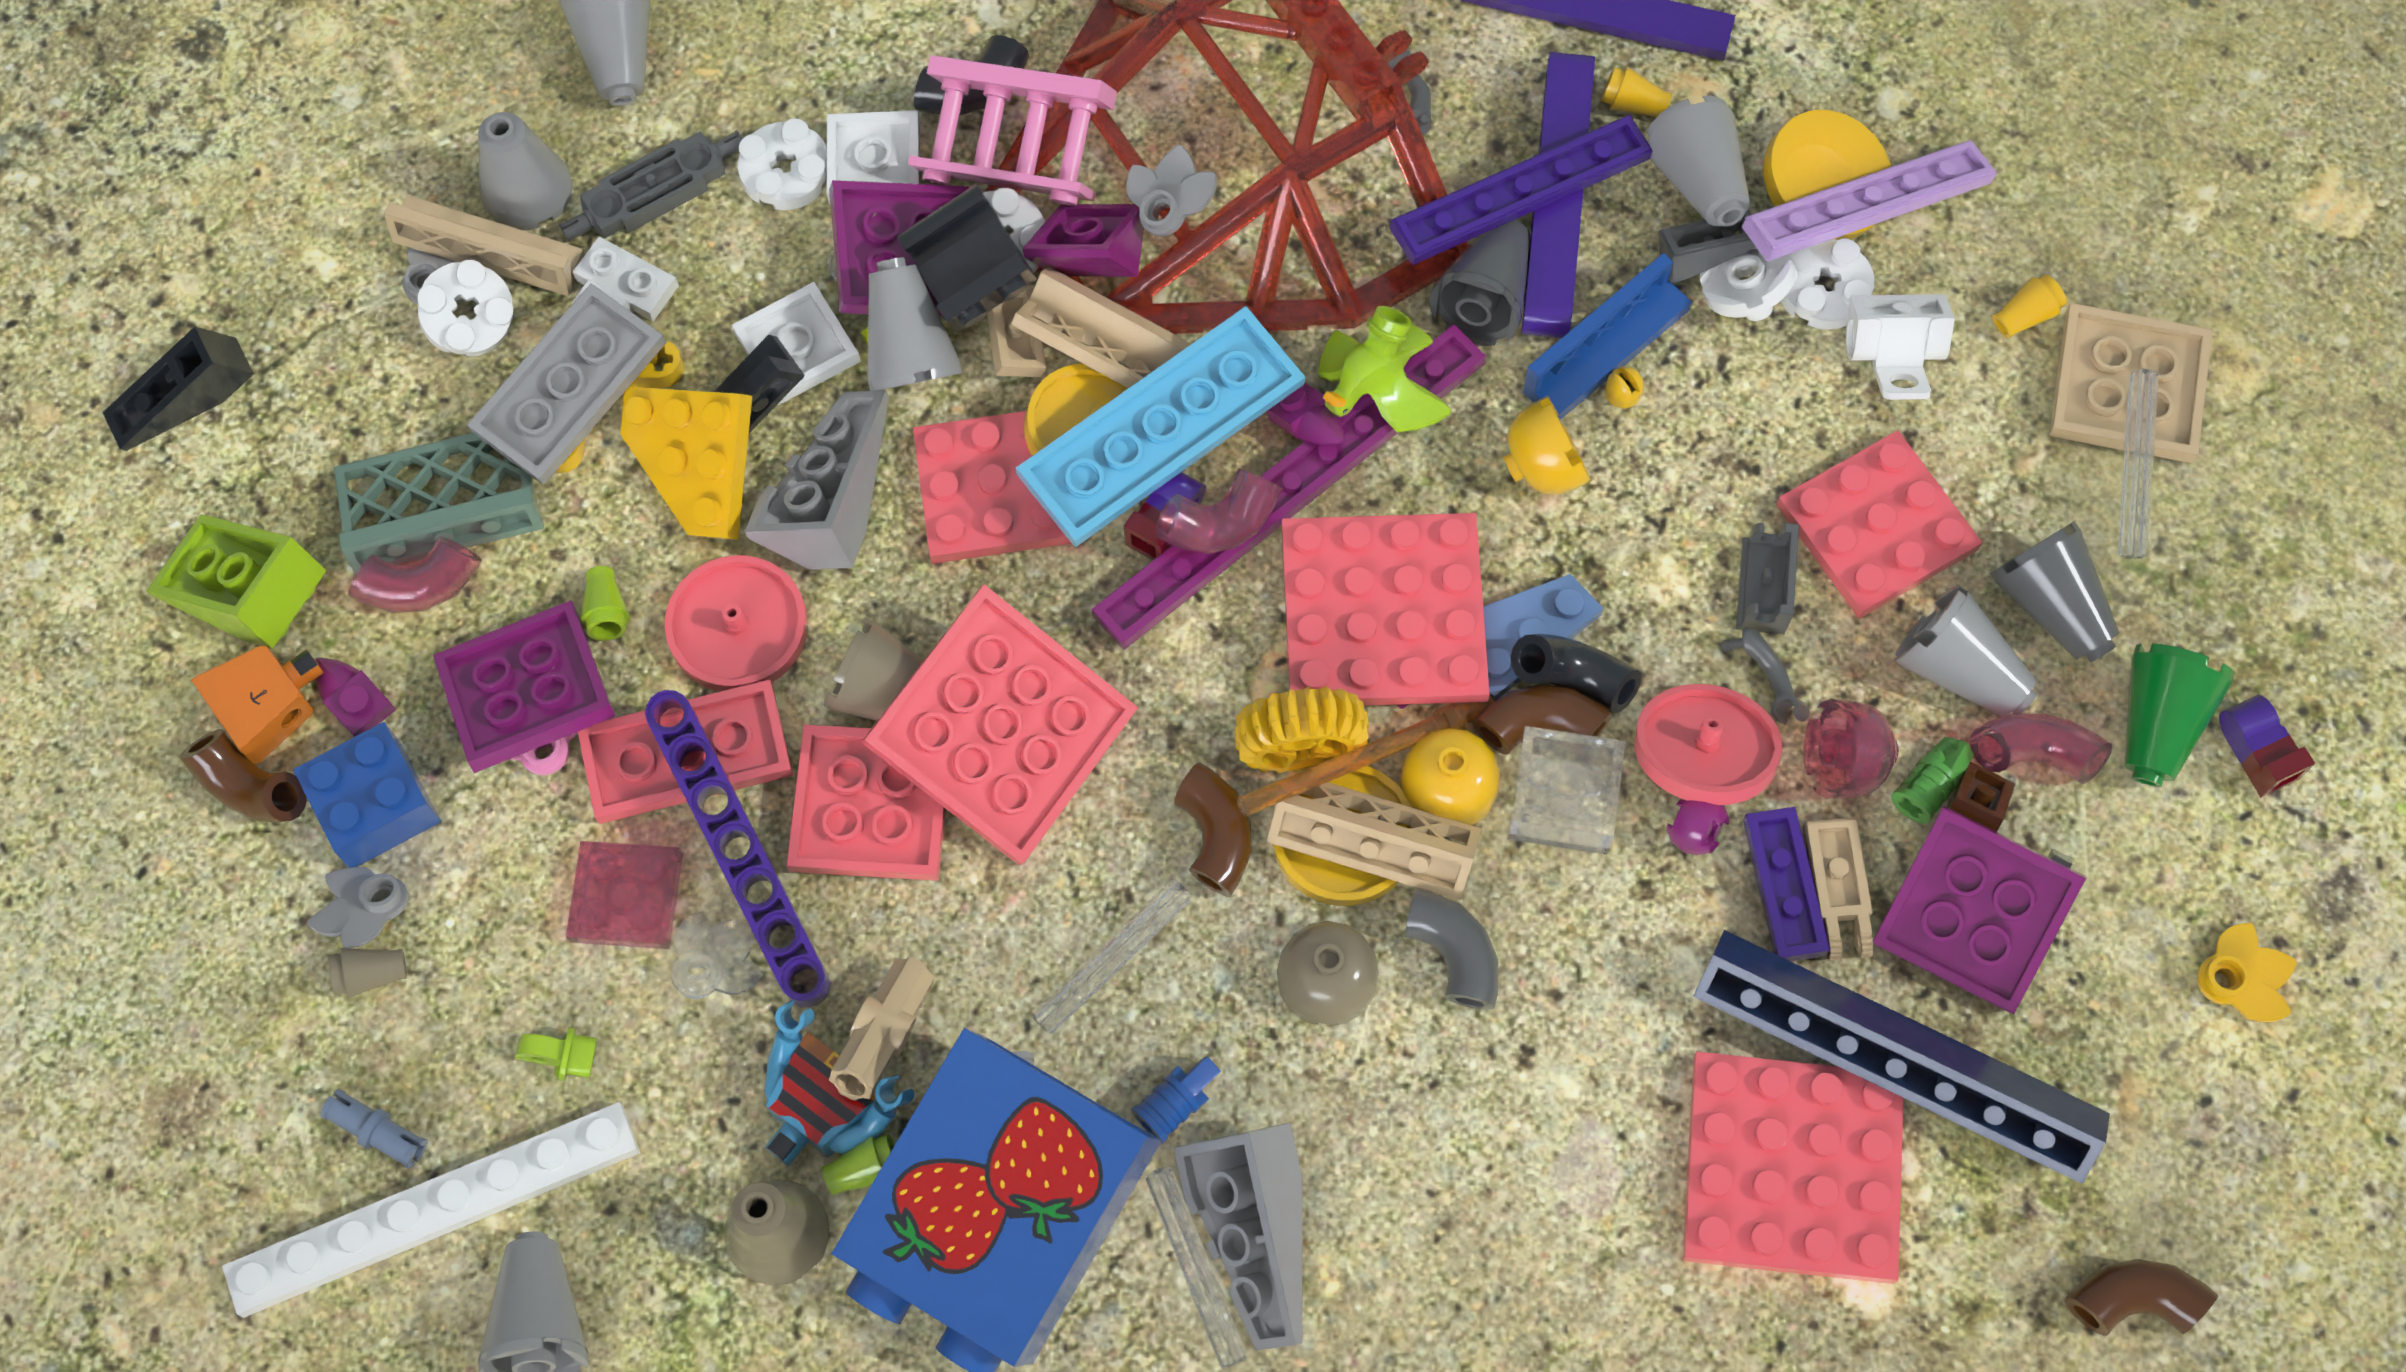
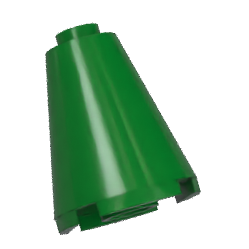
(2169, 709)

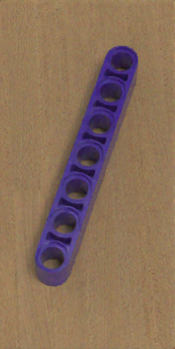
(1557, 225)
(726, 826)

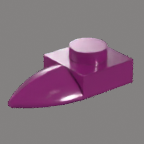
(1307, 417)
(351, 696)

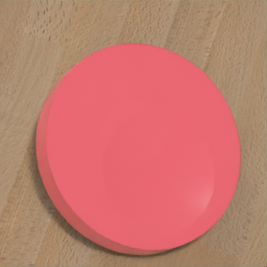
(736, 622)
(1707, 744)

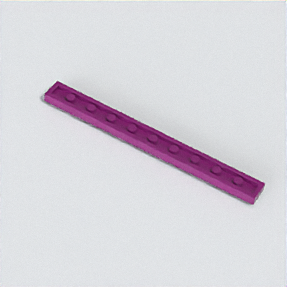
(1302, 475)

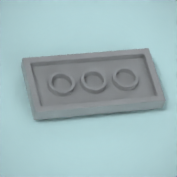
(567, 383)

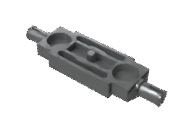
(652, 185)

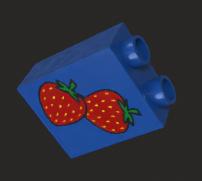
(992, 1205)

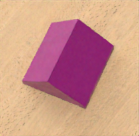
(1089, 241)

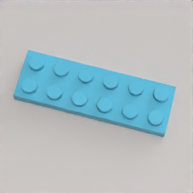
(1160, 426)

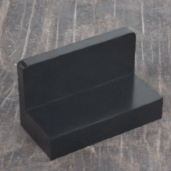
(766, 376)

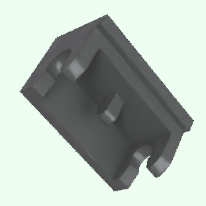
(1767, 579)

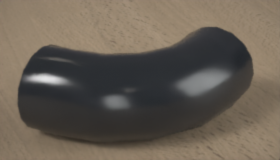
(997, 51)
(1576, 666)

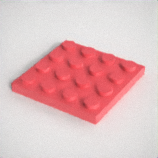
(1386, 607)
(1000, 725)
(1793, 1169)

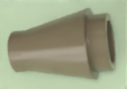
(365, 969)

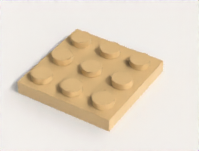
(2094, 373)

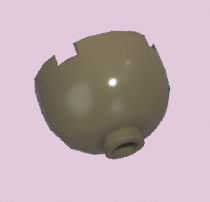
(1327, 973)

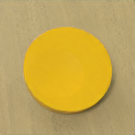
(1820, 153)
(1065, 401)
(1335, 882)

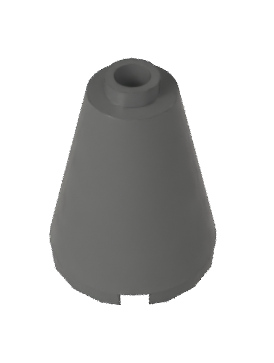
(1486, 285)
(2062, 593)

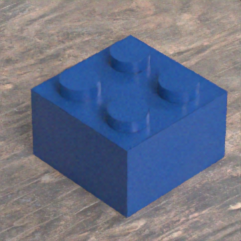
(367, 795)

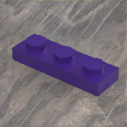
(1786, 884)

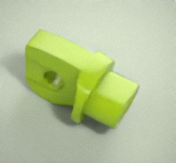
(570, 1055)

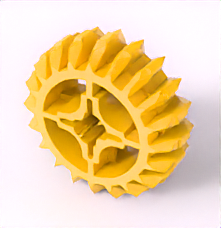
(1300, 729)

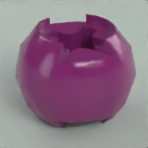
(1697, 826)

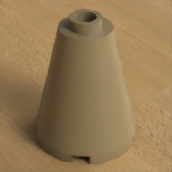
(871, 673)
(776, 1231)

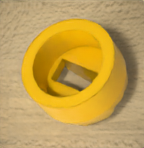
(1617, 390)

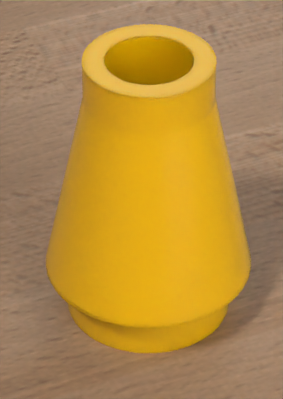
(1634, 94)
(2031, 305)

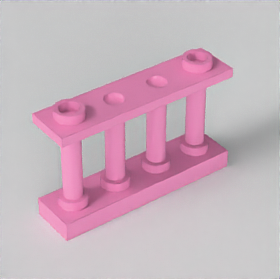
(1040, 92)

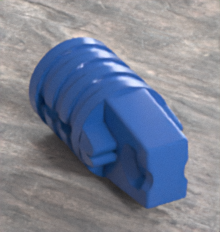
(1175, 1099)

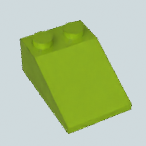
(238, 579)

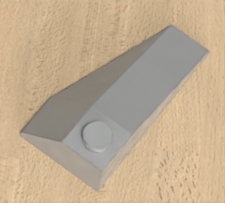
(1252, 1209)

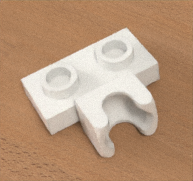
(626, 279)

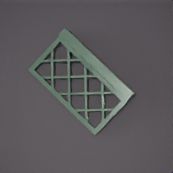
(411, 538)

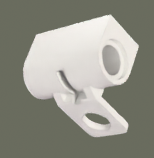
(1898, 337)

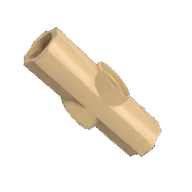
(881, 1028)

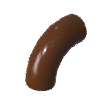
(1540, 707)
(241, 783)
(1223, 828)
(2137, 1288)

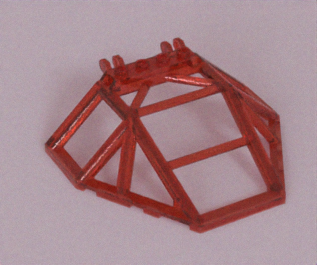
(1361, 81)

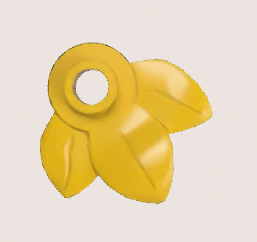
(2252, 972)

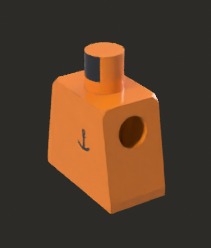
(259, 698)

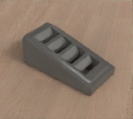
(1702, 246)

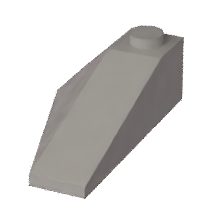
(826, 496)

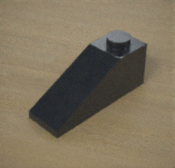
(183, 383)

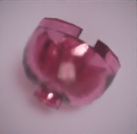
(1849, 749)

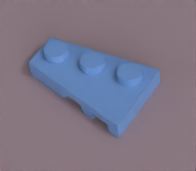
(1551, 608)

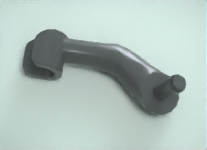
(1420, 97)
(1775, 671)

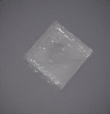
(1566, 790)

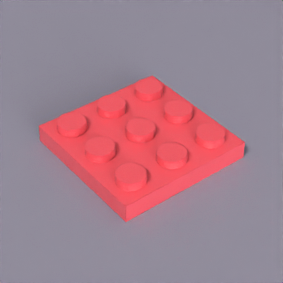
(972, 490)
(1879, 524)
(860, 812)

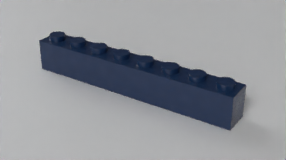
(1904, 1057)

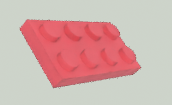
(633, 777)

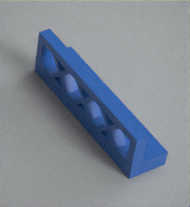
(1607, 338)

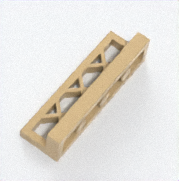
(493, 244)
(1108, 329)
(1373, 839)

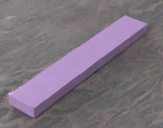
(1868, 200)

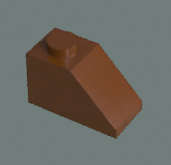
(1982, 796)

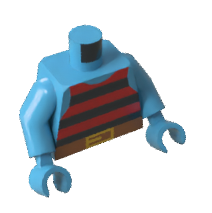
(810, 1104)

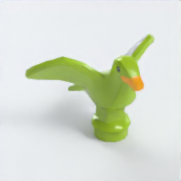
(1378, 371)

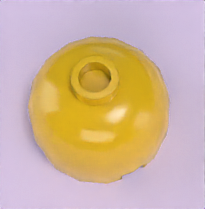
(1544, 451)
(1451, 775)

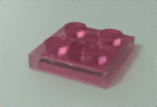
(624, 895)

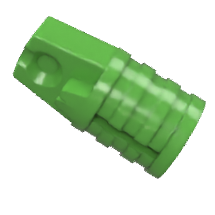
(1932, 780)

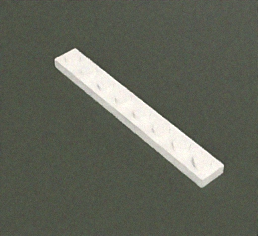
(430, 1210)

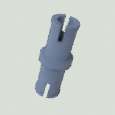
(374, 1128)

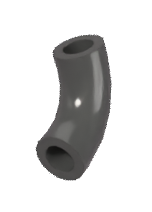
(1462, 943)

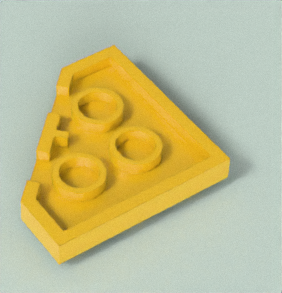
(692, 453)

